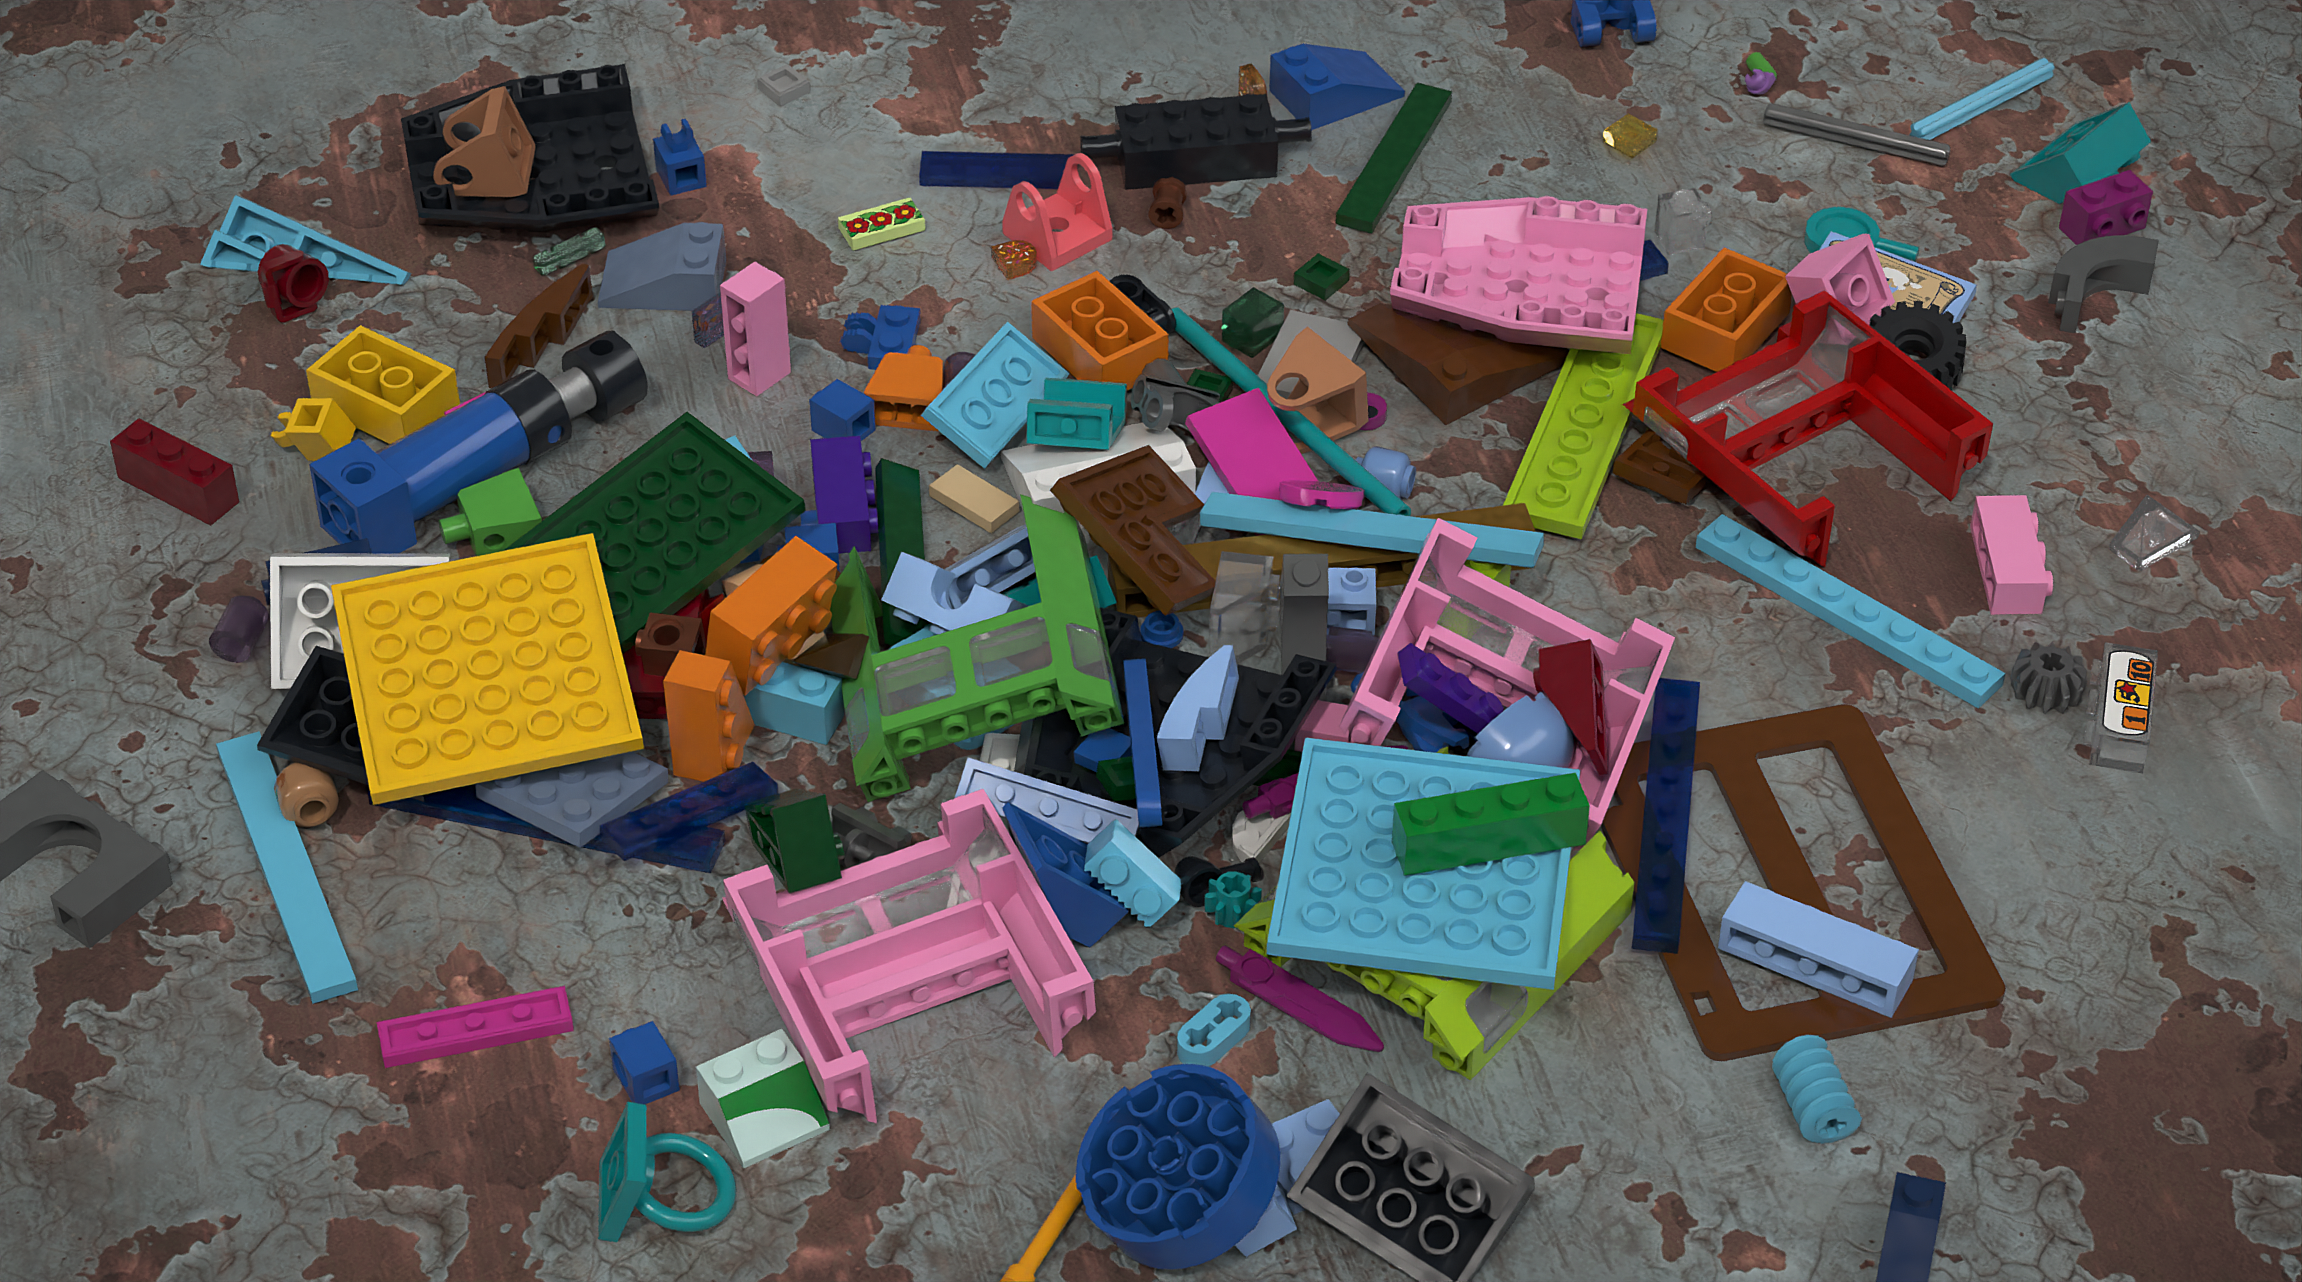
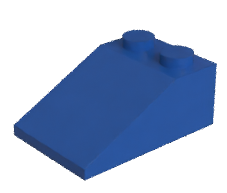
(1329, 83)
(1059, 869)

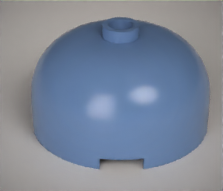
(1527, 734)

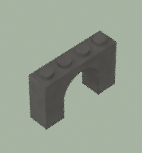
(113, 887)

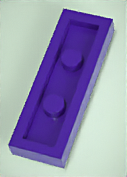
(1447, 689)

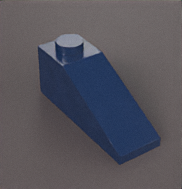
(1911, 1229)

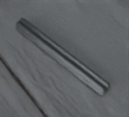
(1856, 134)

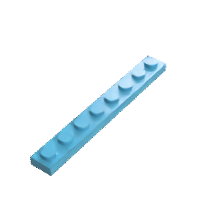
(1851, 611)

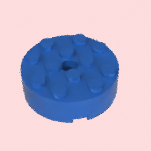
(1178, 1167)

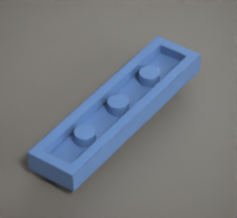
(1064, 808)

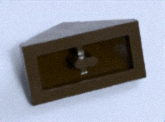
(835, 654)

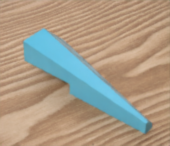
(254, 229)

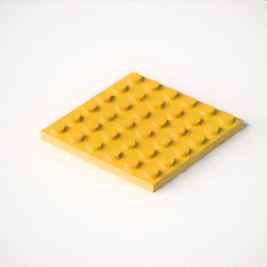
(485, 668)

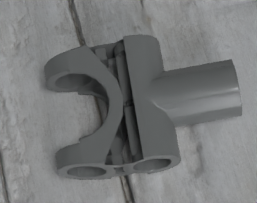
(1166, 398)

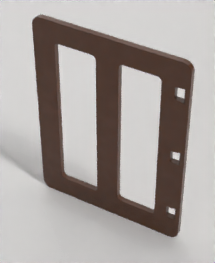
(1697, 972)

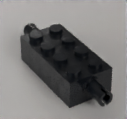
(1196, 140)

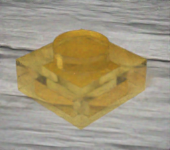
(1630, 135)

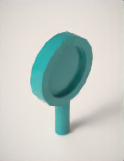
(1851, 223)

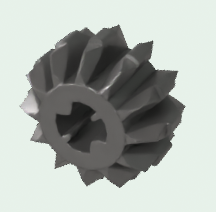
(2048, 677)

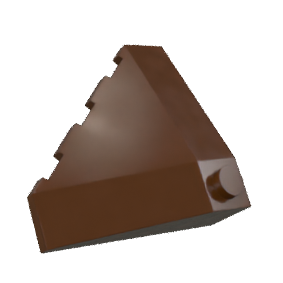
(1448, 365)

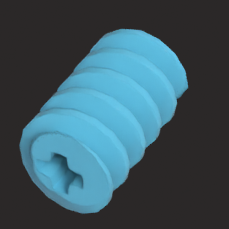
(1815, 1090)

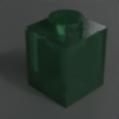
(1252, 322)

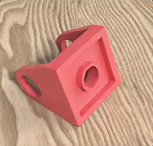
(1073, 208)

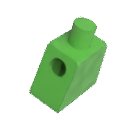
(492, 514)

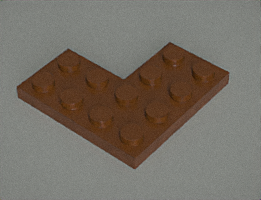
(1127, 513)

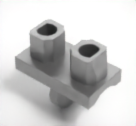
(865, 837)

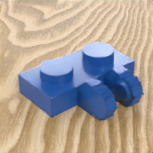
(891, 332)

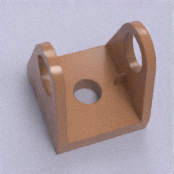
(496, 157)
(1328, 390)

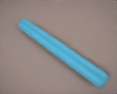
(1983, 100)

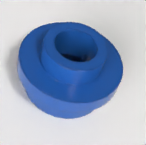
(1162, 629)

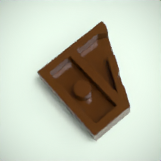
(1659, 469)

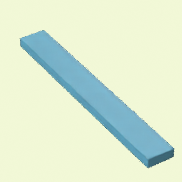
(1362, 528)
(287, 871)

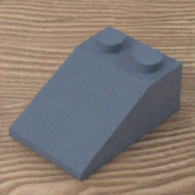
(666, 270)

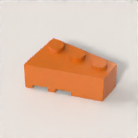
(705, 716)

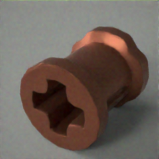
(1167, 209)

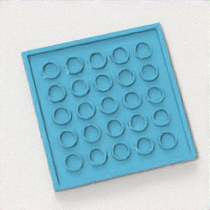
(1352, 905)

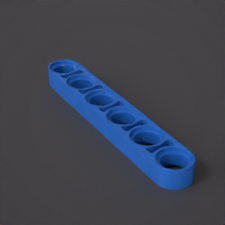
(1142, 743)

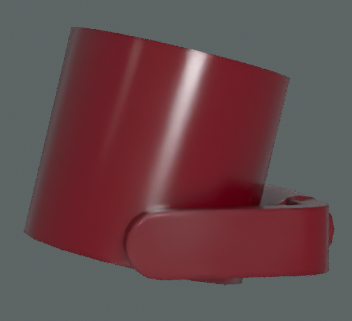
(294, 278)

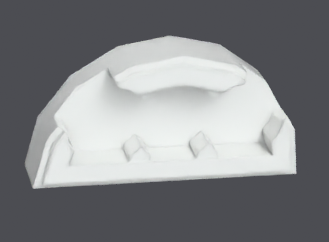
(1257, 835)

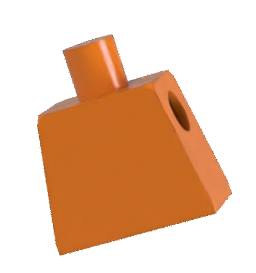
(905, 388)

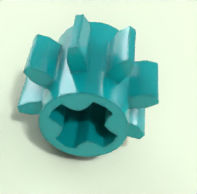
(1231, 898)

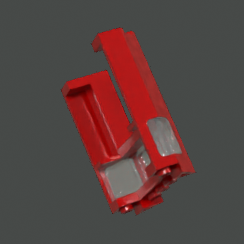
(1808, 382)

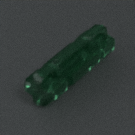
(569, 251)

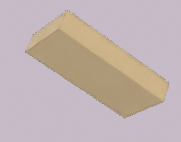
(974, 498)

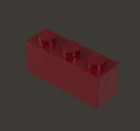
(174, 471)

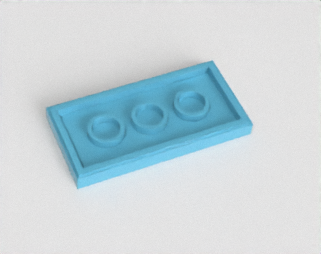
(991, 395)

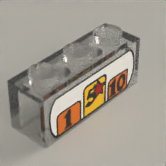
(2121, 707)

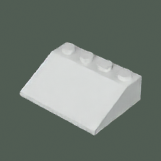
(1038, 467)
(304, 603)

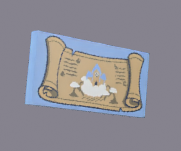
(1917, 282)

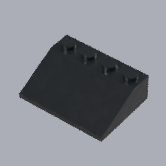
(319, 720)
(1411, 1186)

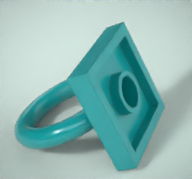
(629, 1170)

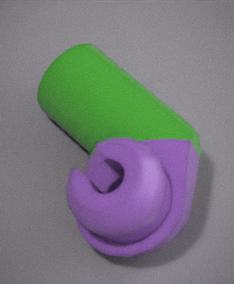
(1762, 76)

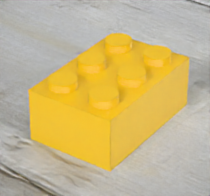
(383, 384)

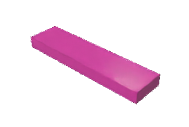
(475, 1026)

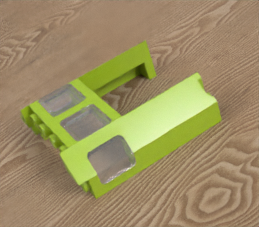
(1472, 1017)

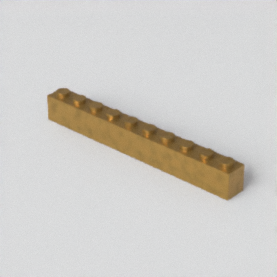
(1390, 566)

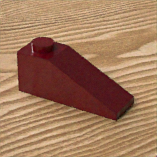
(1575, 685)

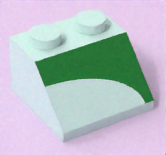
(761, 1098)

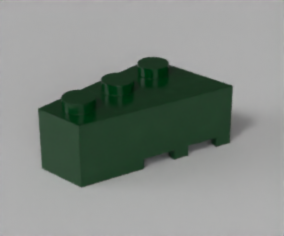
(796, 838)

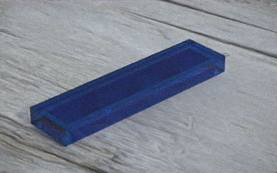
(991, 169)
(686, 811)

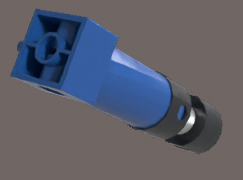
(507, 427)

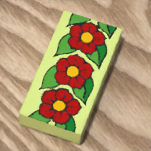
(881, 223)

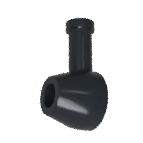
(1197, 872)

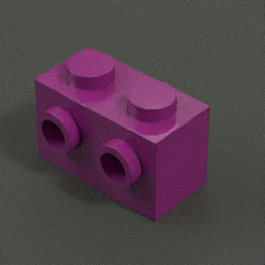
(2106, 208)

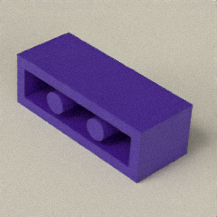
(843, 492)

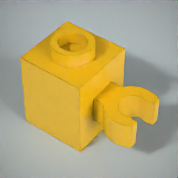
(315, 427)

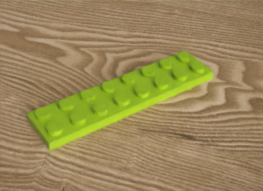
(1582, 432)

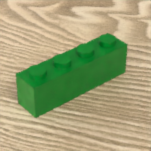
(1490, 823)

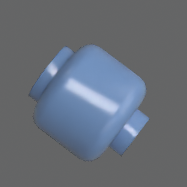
(1391, 469)

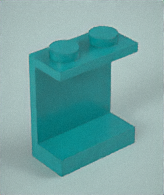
(1077, 413)

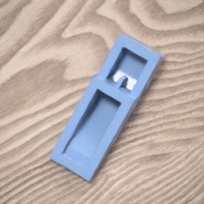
(1199, 712)

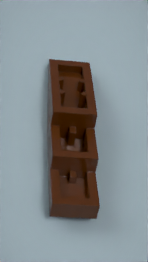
(542, 321)

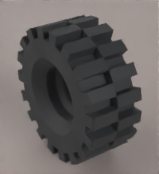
(1928, 333)

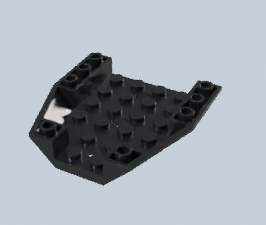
(578, 127)
(1259, 731)

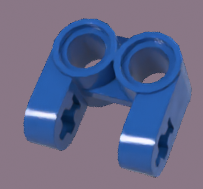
(1591, 16)

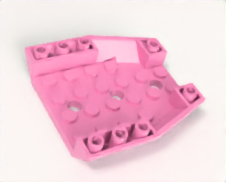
(1525, 269)

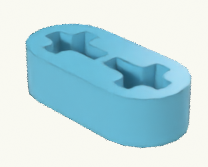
(1208, 1026)

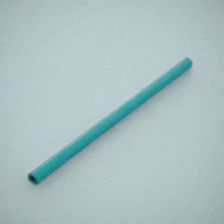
(1292, 420)

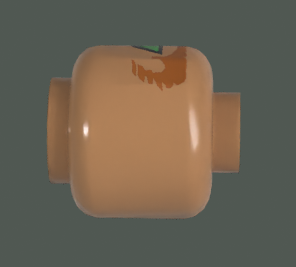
(306, 795)

